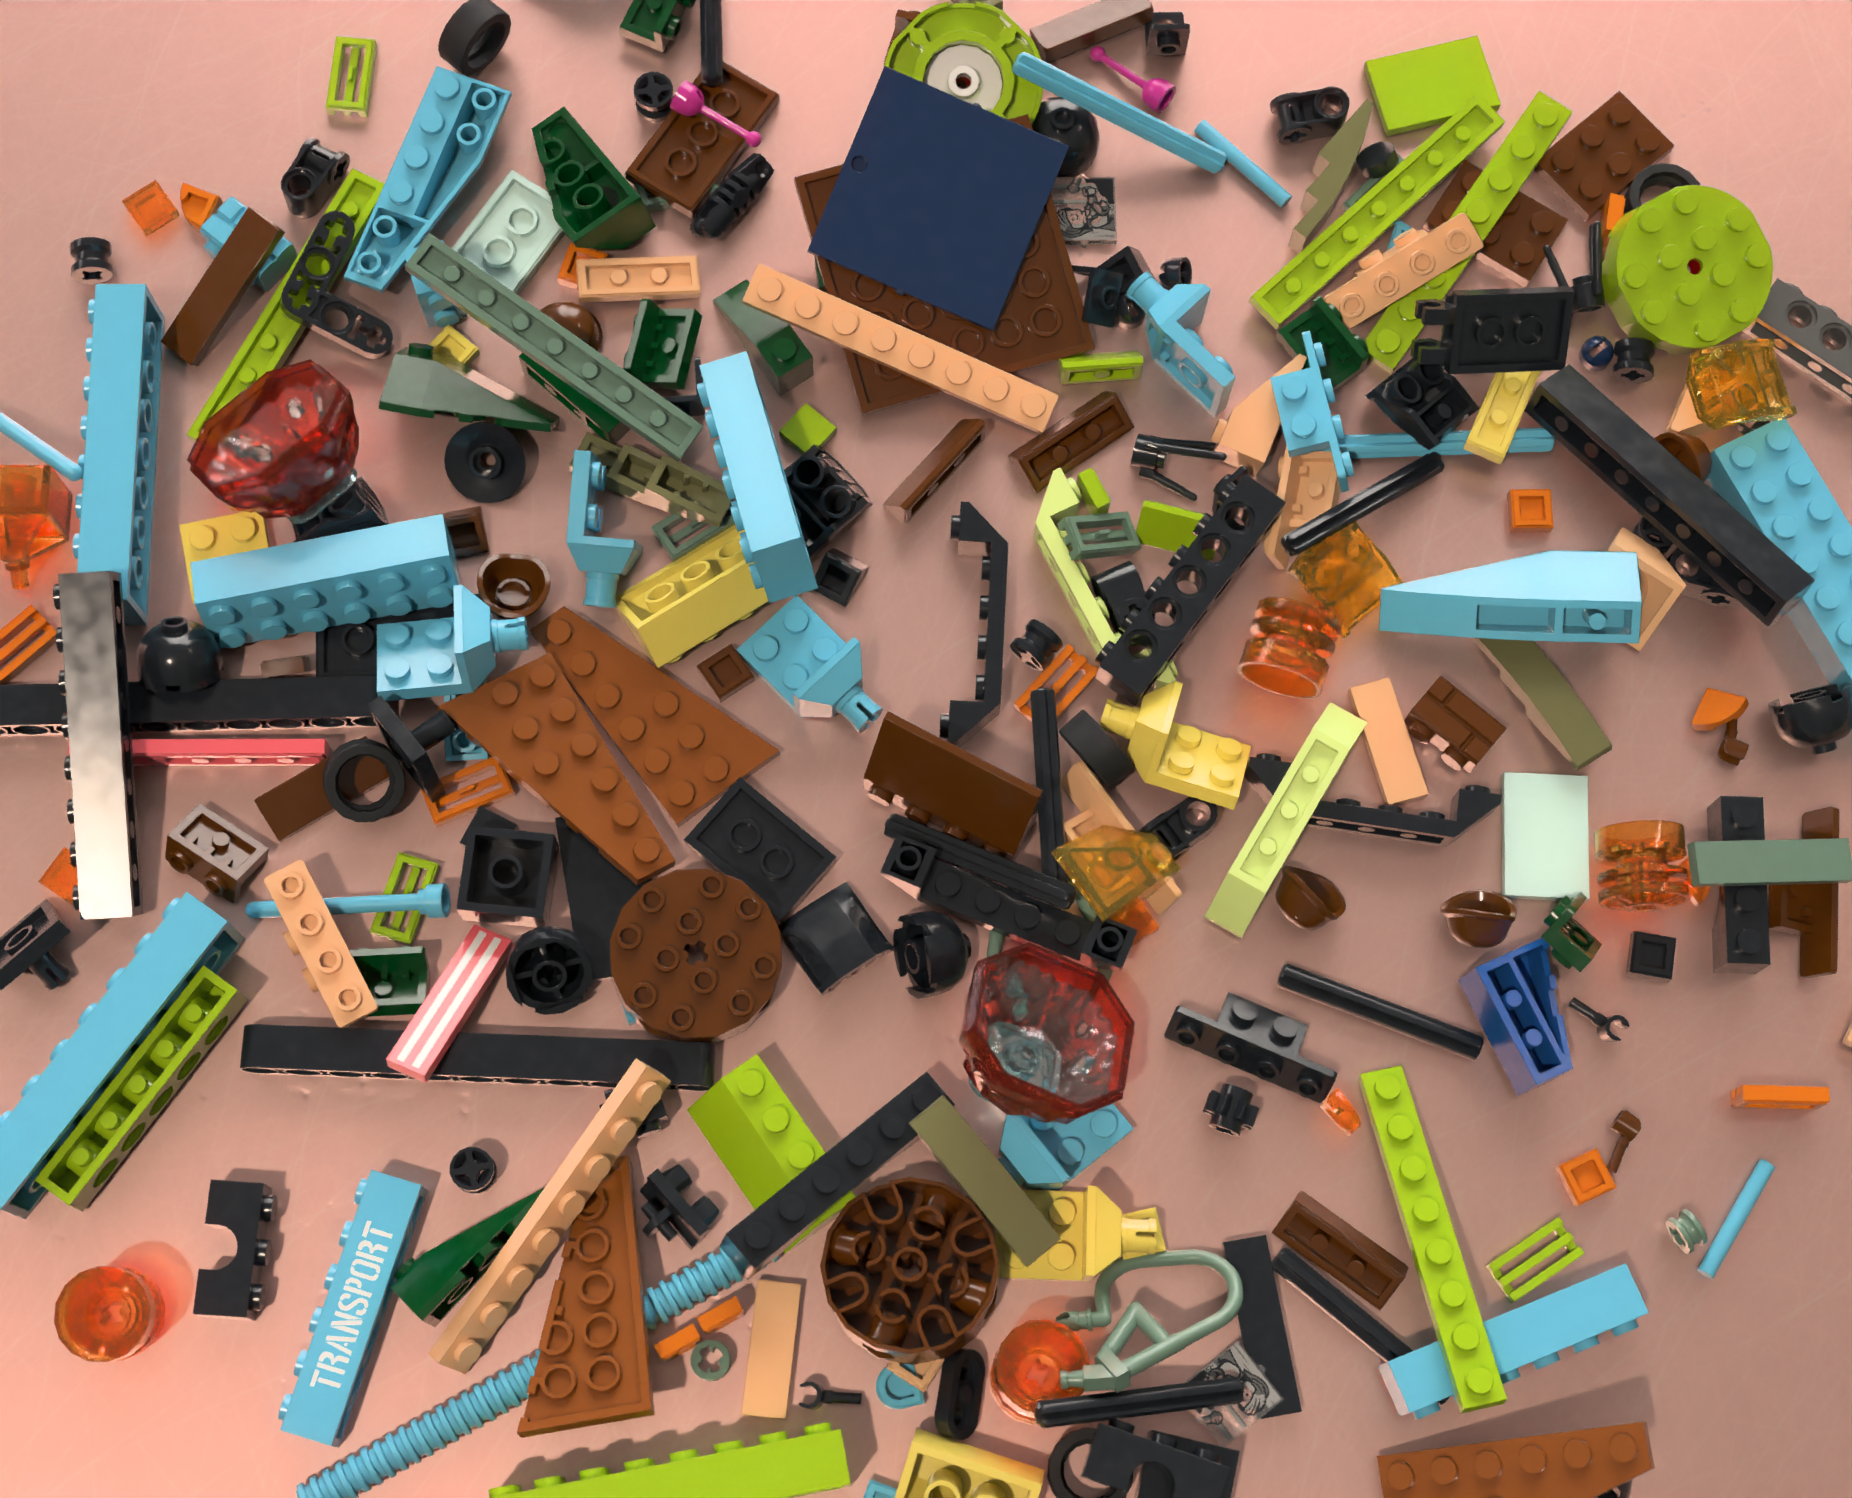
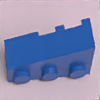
(1521, 1015)

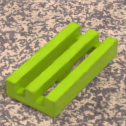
(348, 106)
(393, 933)
(1564, 1239)

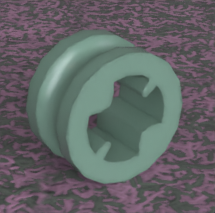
(1686, 1231)
(697, 1359)

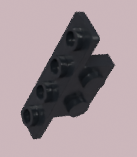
(1254, 1042)

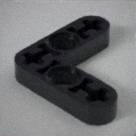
(322, 302)

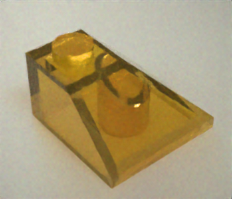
(1116, 867)

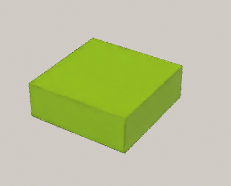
(806, 429)
(1093, 492)

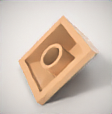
(1658, 582)

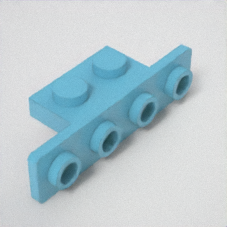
(1305, 411)

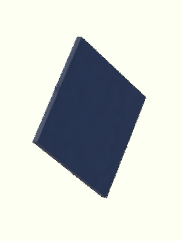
(938, 199)

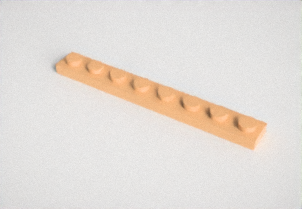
(899, 348)
(549, 1217)

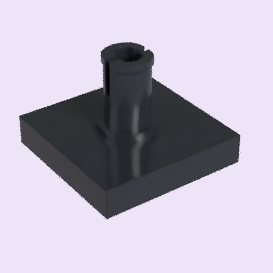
(412, 745)
(29, 945)

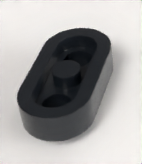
(960, 1394)

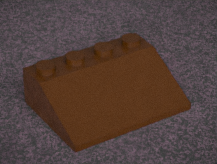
(950, 788)

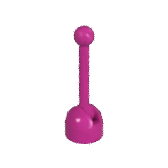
(1156, 92)
(690, 101)

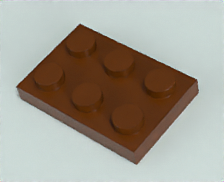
(1602, 155)
(1517, 238)

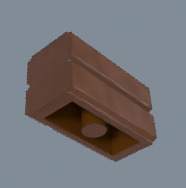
(1453, 725)

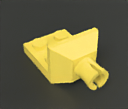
(1178, 754)
(1090, 1235)

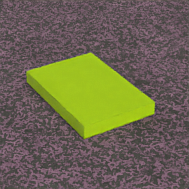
(1429, 84)

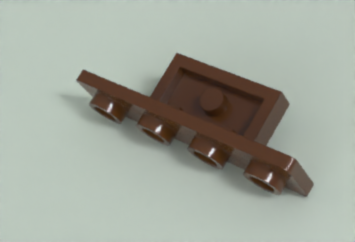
(1811, 908)

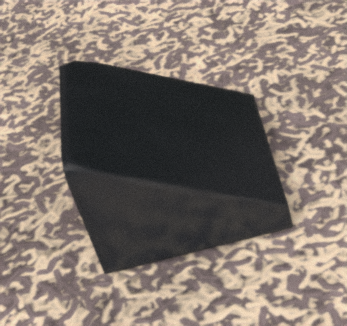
(1129, 263)
(839, 576)

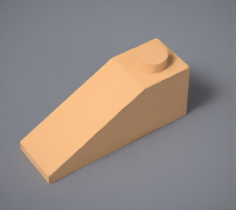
(1252, 425)

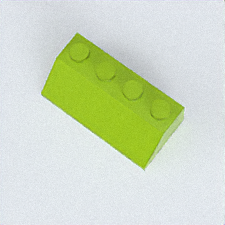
(759, 1136)

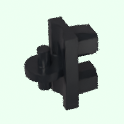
(671, 1212)

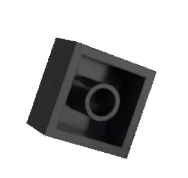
(508, 877)

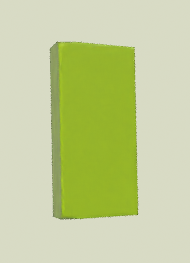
(1100, 367)
(1168, 527)

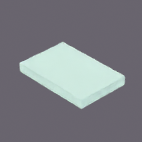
(512, 233)
(1544, 836)

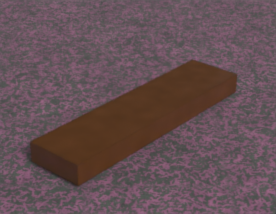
(222, 286)

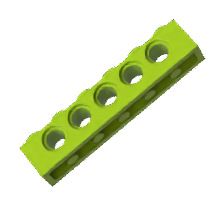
(141, 1089)

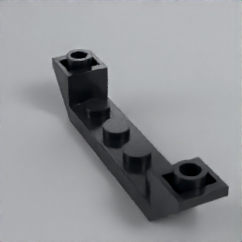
(978, 537)
(1468, 809)
(1004, 910)

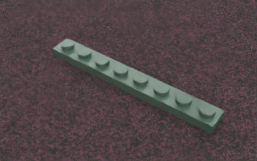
(553, 347)

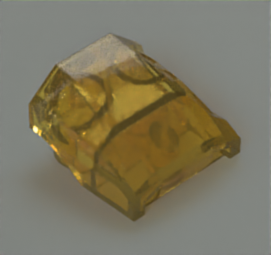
(1738, 384)
(1345, 575)

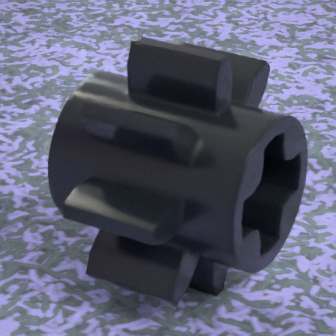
(1231, 1109)

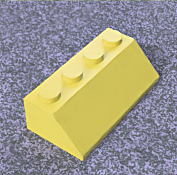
(691, 599)

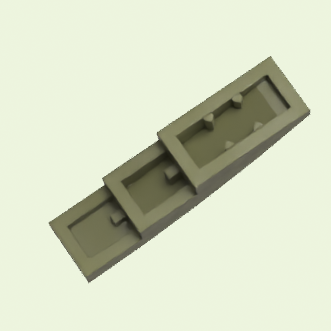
(1334, 168)
(660, 482)
(1548, 699)
(984, 1181)

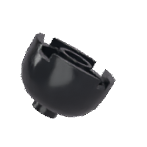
(1073, 127)
(178, 655)
(1814, 717)
(931, 952)
(549, 970)

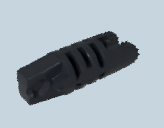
(732, 197)

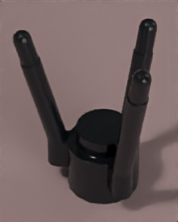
(1587, 288)
(1153, 452)

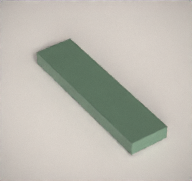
(1770, 862)

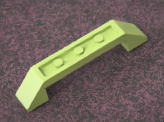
(1059, 502)
(1284, 819)

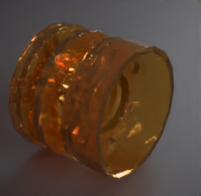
(1289, 647)
(1642, 871)
(84, 1314)
(1039, 1344)

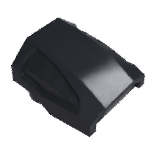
(1423, 401)
(823, 497)
(351, 511)
(833, 938)

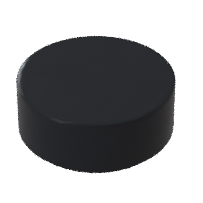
(1377, 159)

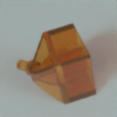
(32, 516)

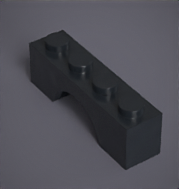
(1742, 918)

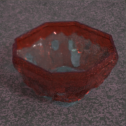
(281, 445)
(1044, 1036)

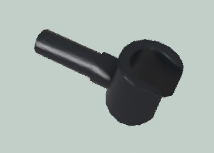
(1601, 1021)
(829, 1396)

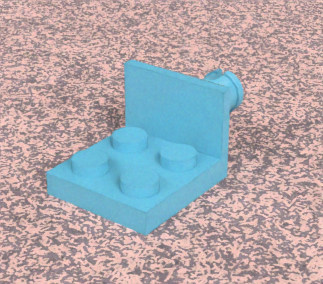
(1176, 346)
(598, 557)
(444, 653)
(810, 666)
(1055, 1153)

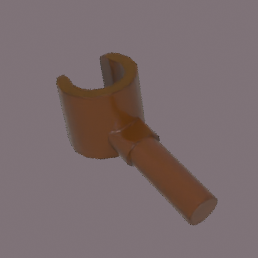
(1731, 749)
(1628, 1127)

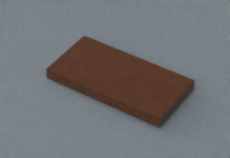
(695, 151)

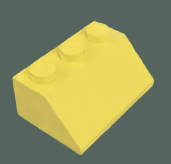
(957, 1470)

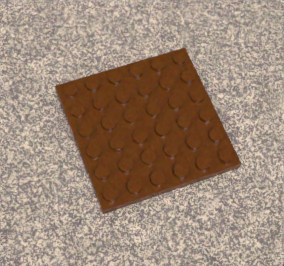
(1034, 327)

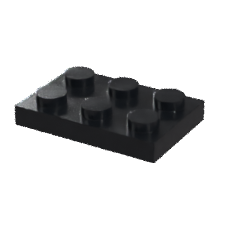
(761, 847)

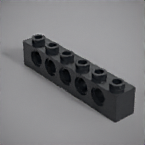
(1133, 676)

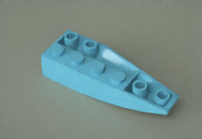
(429, 172)
(1524, 598)

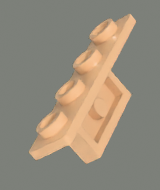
(1403, 268)
(1309, 489)
(1100, 810)
(319, 941)

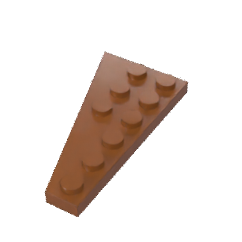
(664, 731)
(555, 752)
(595, 1329)
(1525, 1467)

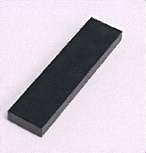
(1261, 1318)

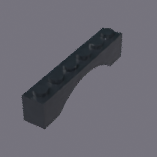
(829, 1179)

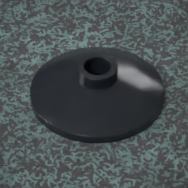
(472, 475)

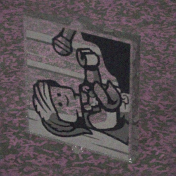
(1086, 209)
(1258, 1394)

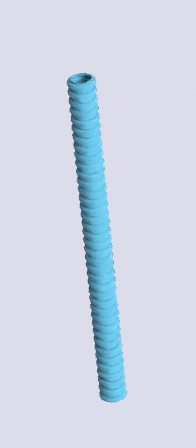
(499, 1393)

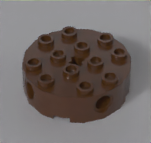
(689, 914)
(890, 1231)

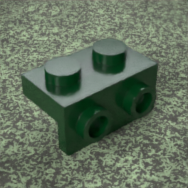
(654, 21)
(662, 345)
(1344, 352)
(1569, 939)
(395, 977)

